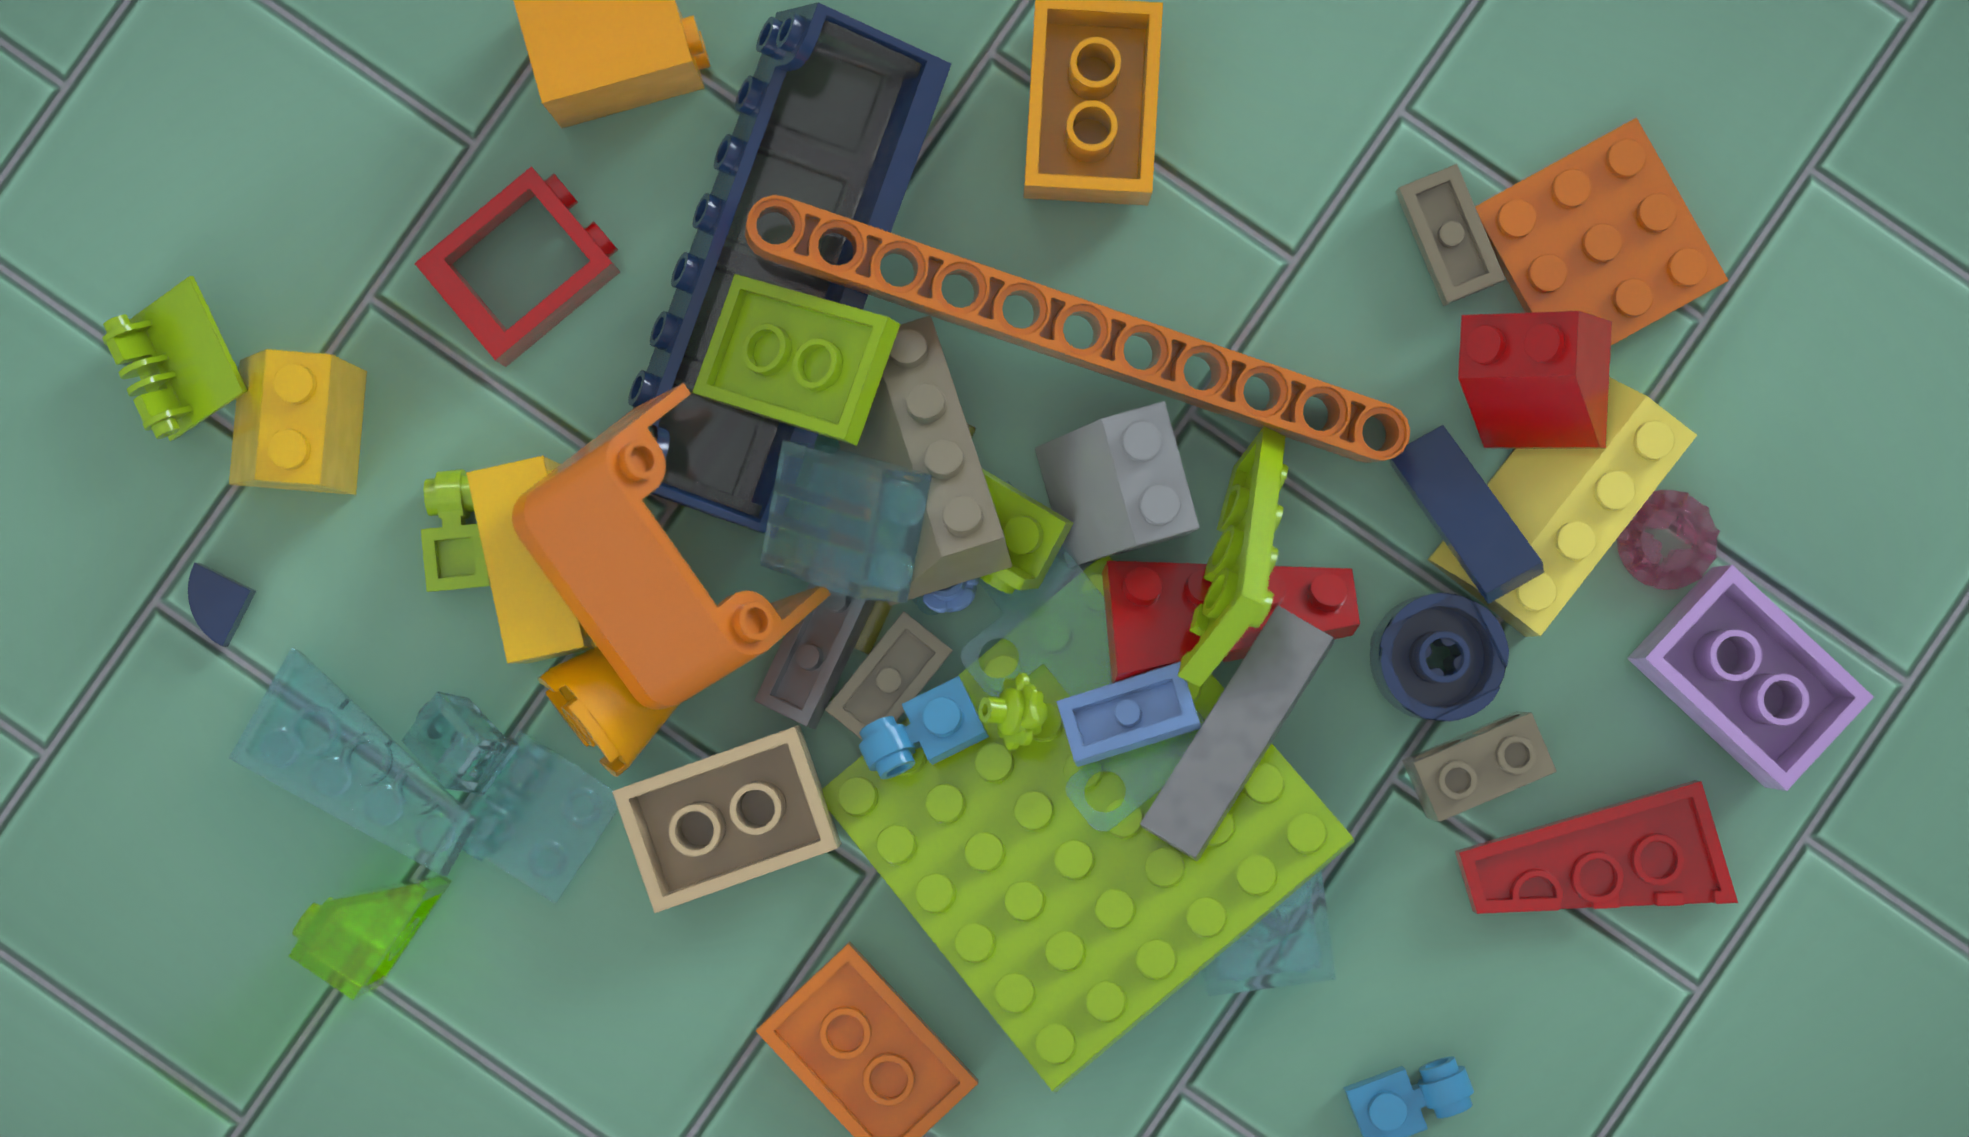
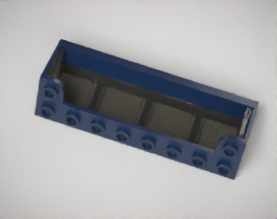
(822, 122)

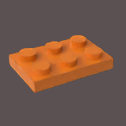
(866, 1051)

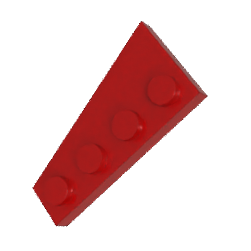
(1154, 605)
(1616, 856)

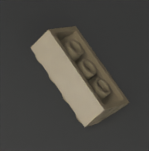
(922, 427)

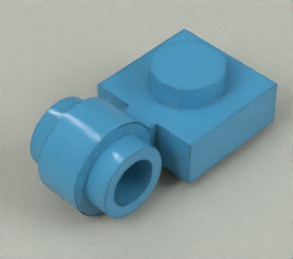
(940, 721)
(1391, 1105)

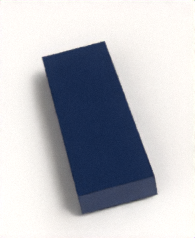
(1467, 514)

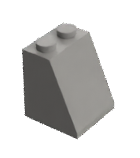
(1118, 484)

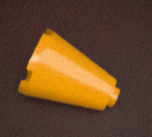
(602, 709)

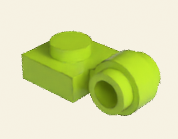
(454, 551)

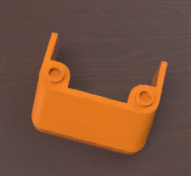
(630, 580)

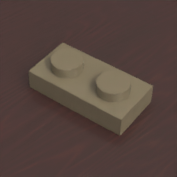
(1450, 234)
(889, 675)

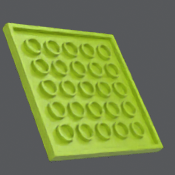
(1065, 923)

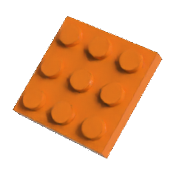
(1602, 236)

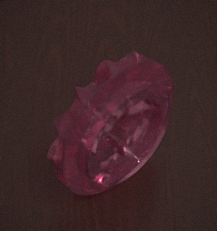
(1681, 567)

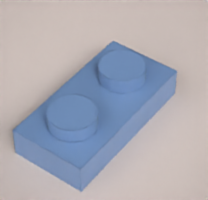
(1128, 715)

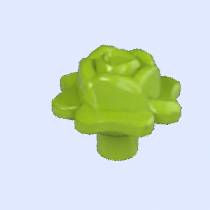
(1016, 711)

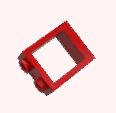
(503, 343)

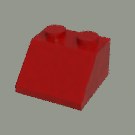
(1537, 378)

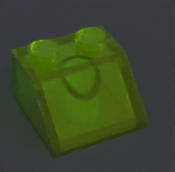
(364, 933)

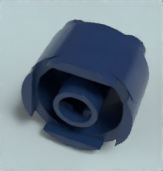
(1471, 671)

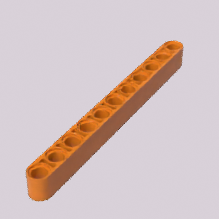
(1110, 331)

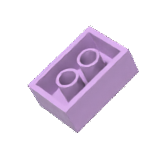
(1750, 677)

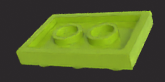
(796, 358)

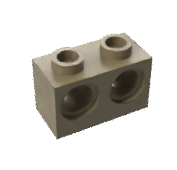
(1479, 765)

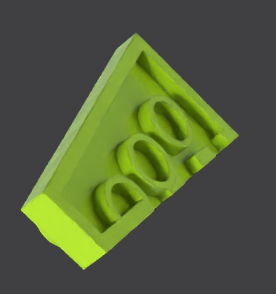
(1241, 556)

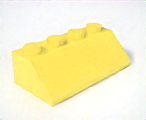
(1577, 503)

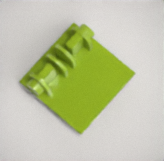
(178, 358)

